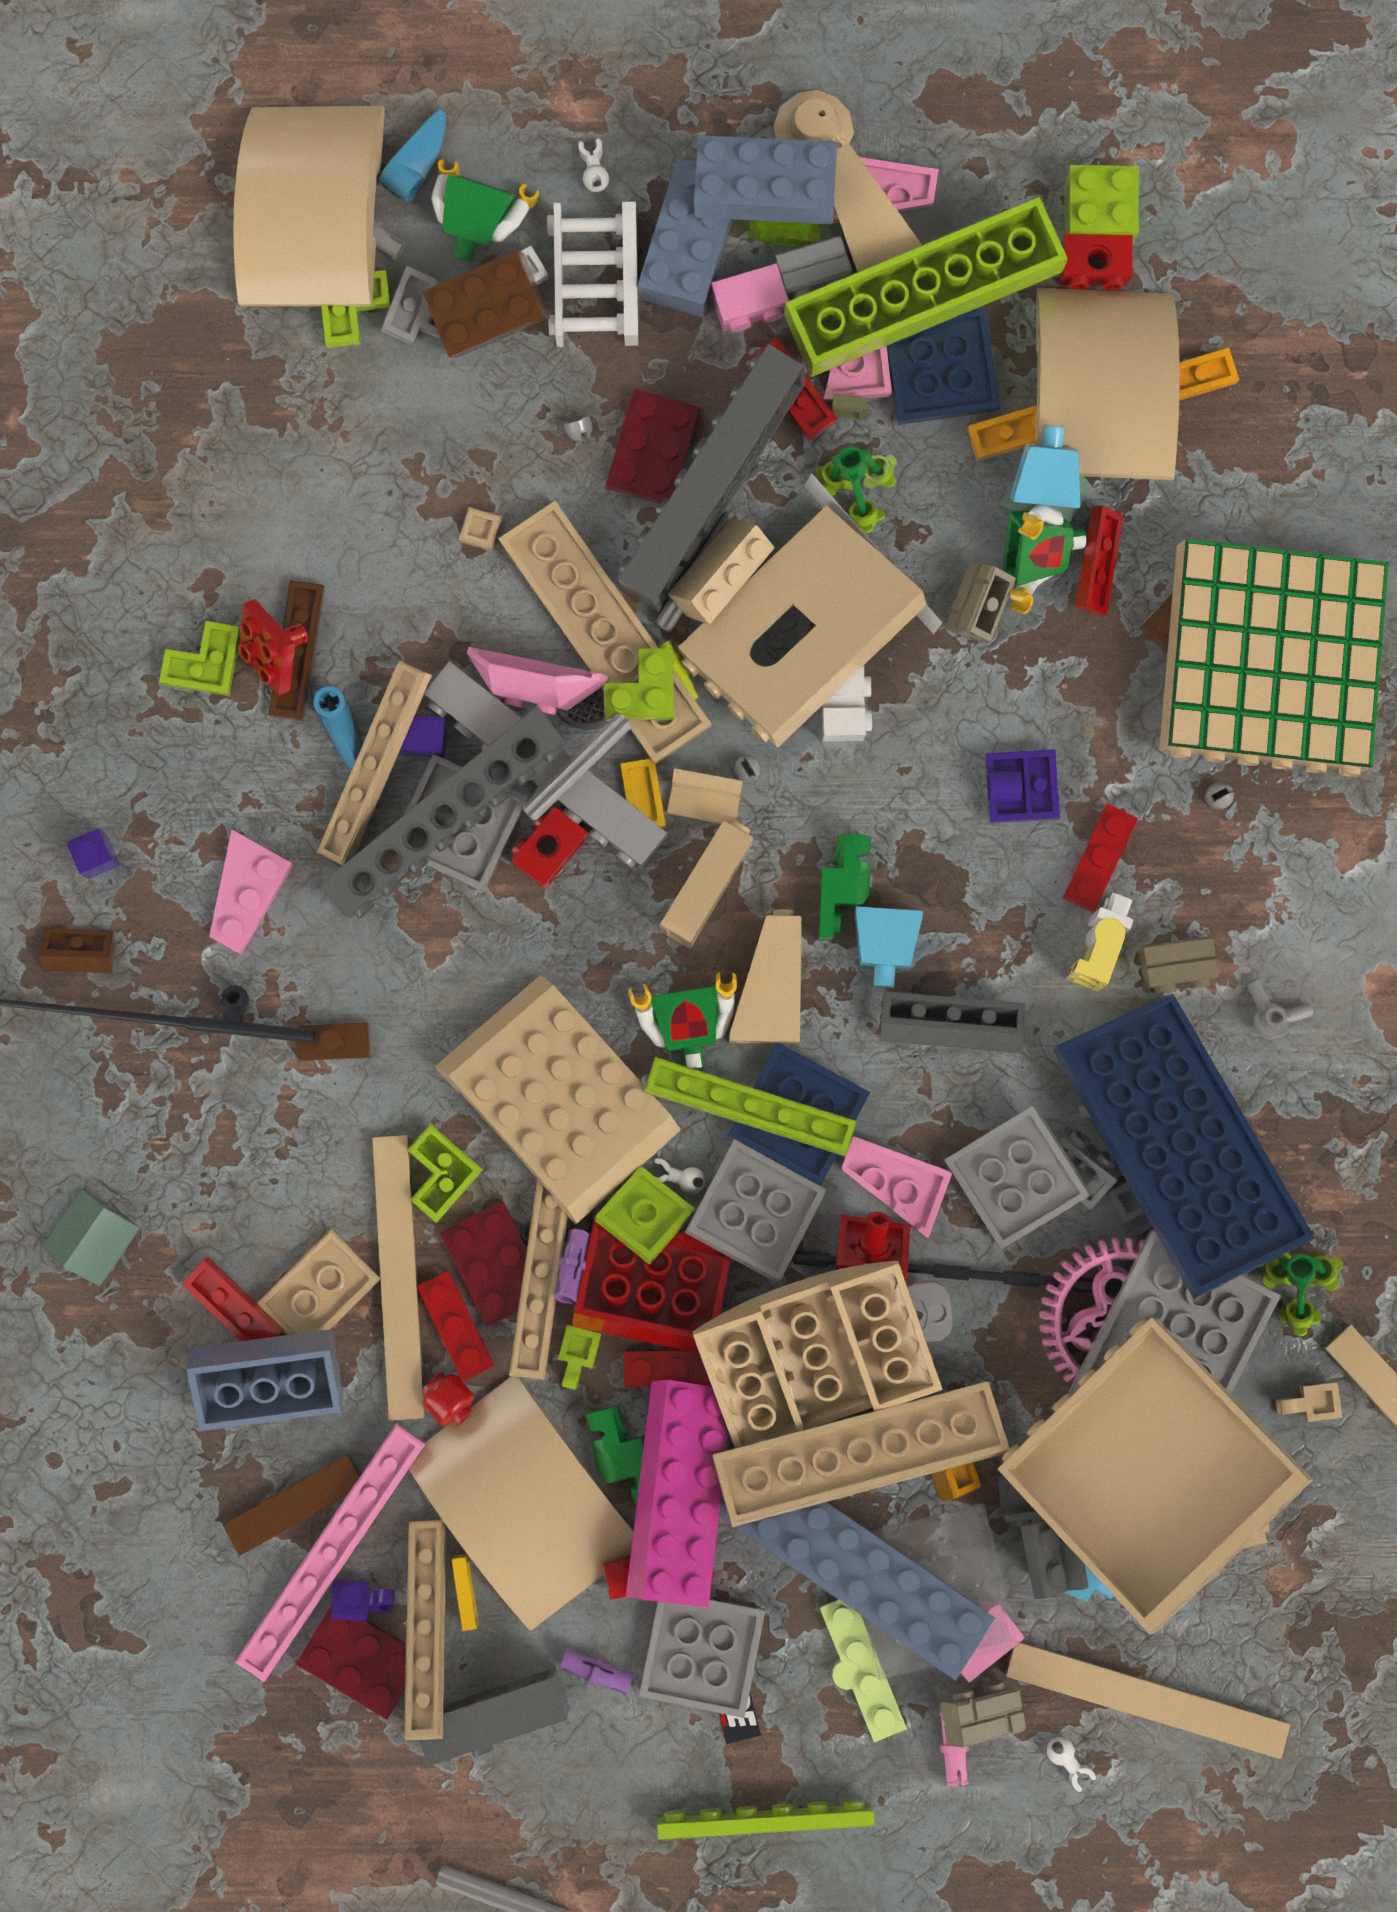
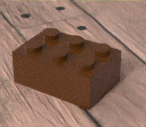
(486, 304)

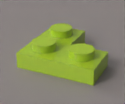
(342, 322)
(211, 668)
(650, 697)

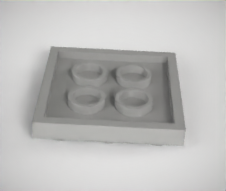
(477, 850)
(1018, 1176)
(755, 1211)
(703, 1656)

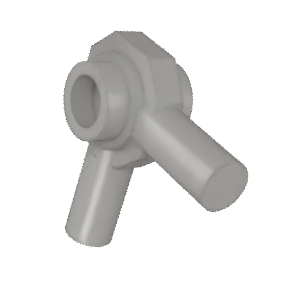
(1272, 1020)

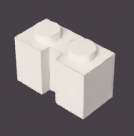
(845, 712)

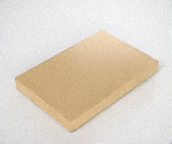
(319, 1287)

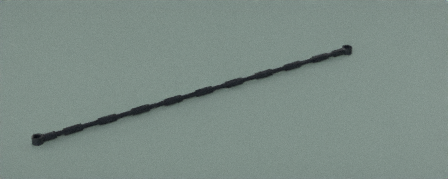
(941, 1271)

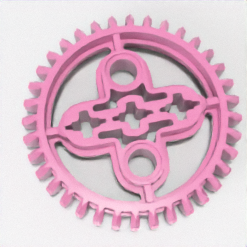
(1093, 1315)

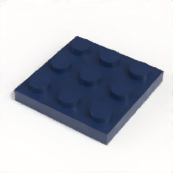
(944, 371)
(810, 1084)

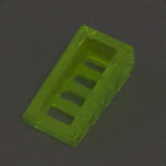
(784, 233)

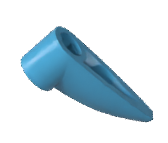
(412, 163)
(339, 724)

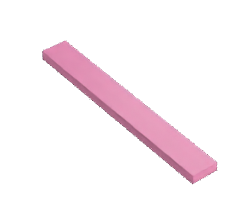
(330, 1552)

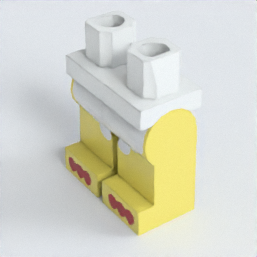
(1102, 944)

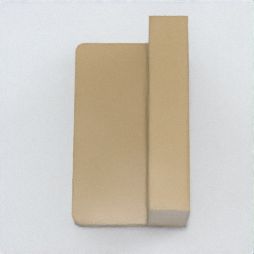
(704, 797)

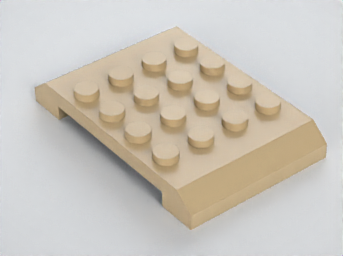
(559, 1098)

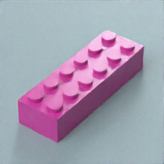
(677, 1496)

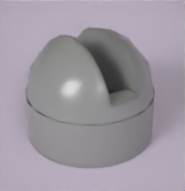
(577, 425)
(740, 773)
(1224, 801)

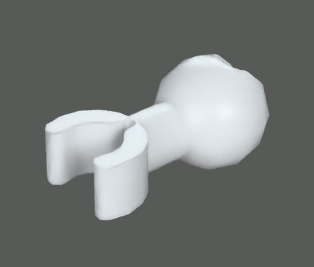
(595, 176)
(685, 1178)
(1064, 1755)

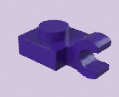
(353, 1600)

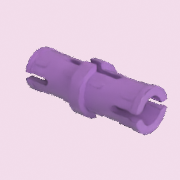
(572, 1266)
(596, 1671)

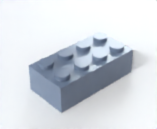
(765, 179)
(683, 249)
(265, 1380)

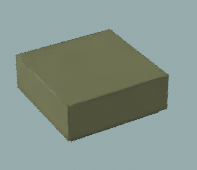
(849, 407)

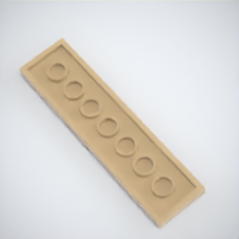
(596, 619)
(860, 1453)

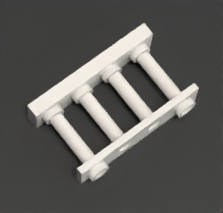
(623, 257)

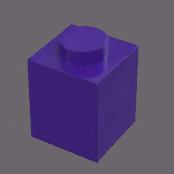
(425, 737)
(93, 853)

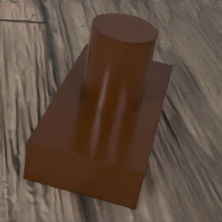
(337, 1042)

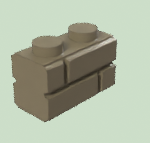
(980, 602)
(1178, 963)
(982, 1715)

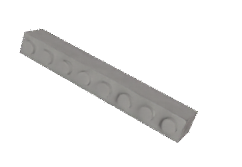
(587, 800)

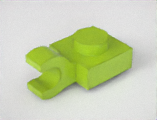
(579, 1350)

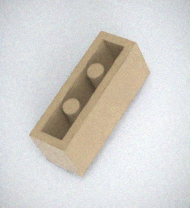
(721, 570)

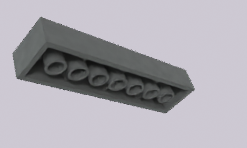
(713, 478)

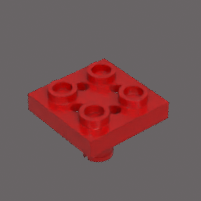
(268, 646)
(872, 1241)

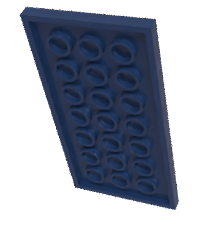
(1183, 1145)

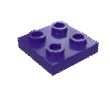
(1022, 786)

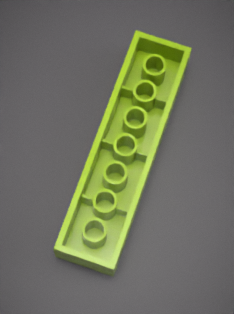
(925, 286)

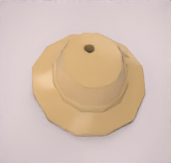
(801, 119)

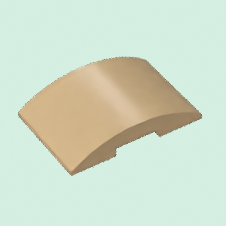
(307, 205)
(1110, 379)
(817, 1353)
(522, 1503)

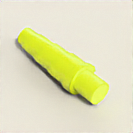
(680, 670)

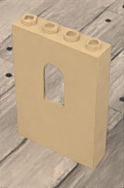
(841, 588)

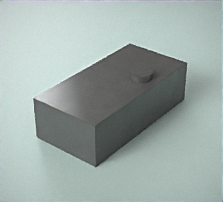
(498, 1715)

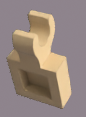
(1316, 1402)

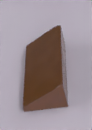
(77, 950)

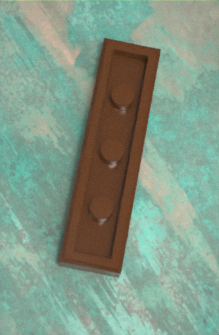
(302, 606)
(292, 1505)

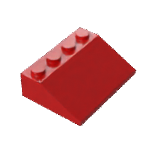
(652, 1301)

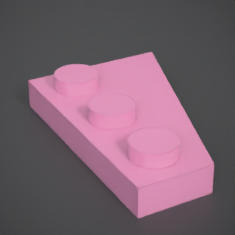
(904, 184)

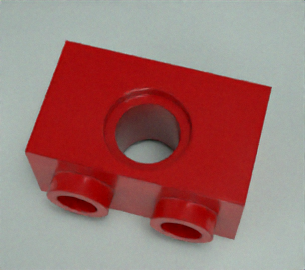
(1111, 250)
(545, 868)

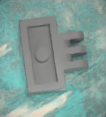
(409, 308)

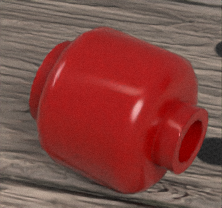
(447, 1399)

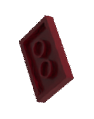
(652, 446)
(489, 1260)
(358, 1662)

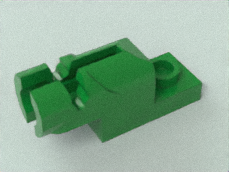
(845, 884)
(614, 1453)

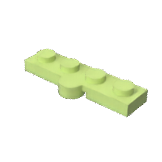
(859, 1671)

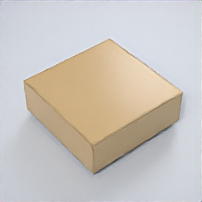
(480, 529)

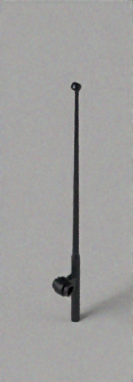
(230, 1024)

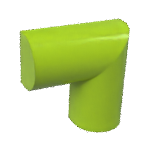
(450, 1168)

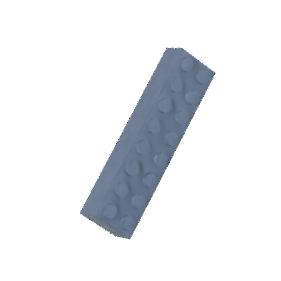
(875, 1582)

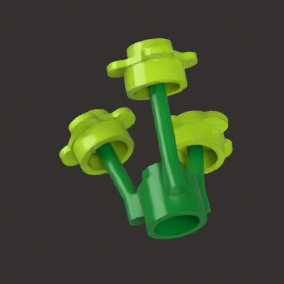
(846, 472)
(1301, 1271)

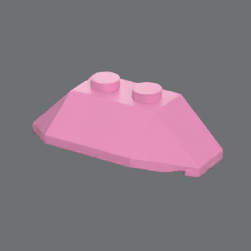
(534, 681)

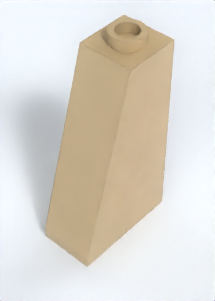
(867, 215)
(706, 883)
(773, 986)

